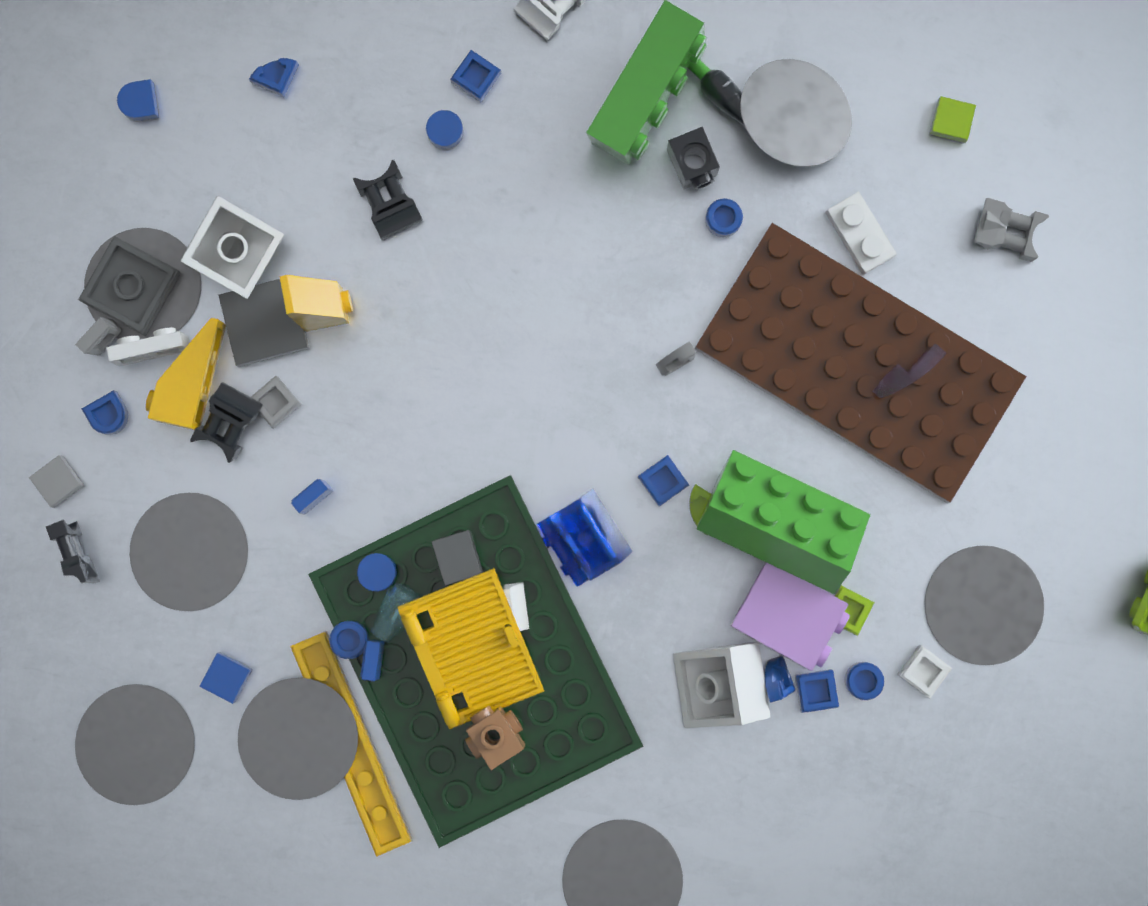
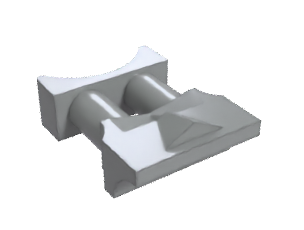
(993, 227)

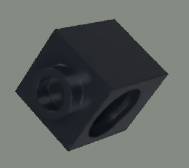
(688, 144)

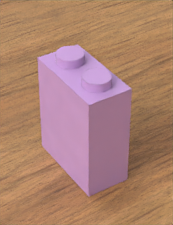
(791, 616)

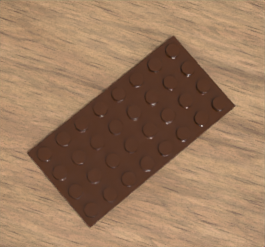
(830, 337)

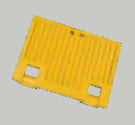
(471, 647)

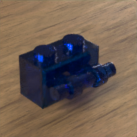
(584, 538)

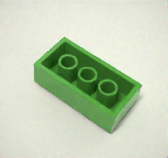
(647, 83)
(784, 522)

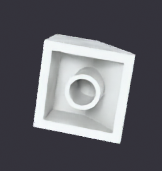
(232, 247)
(722, 686)

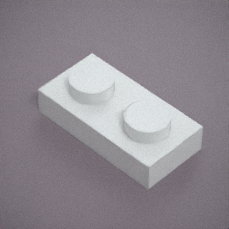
(861, 233)
(134, 350)

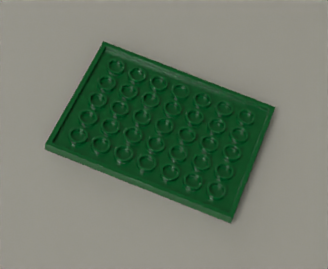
(565, 729)

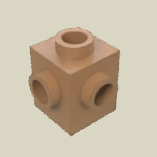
(494, 750)

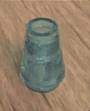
(388, 619)

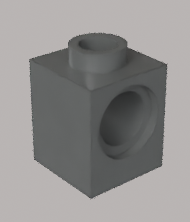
(457, 557)

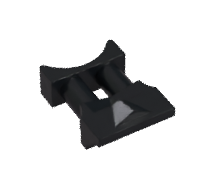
(395, 213)
(234, 408)
(74, 559)

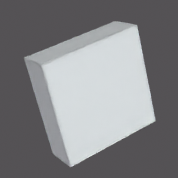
(924, 671)

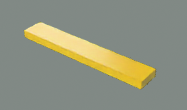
(366, 776)

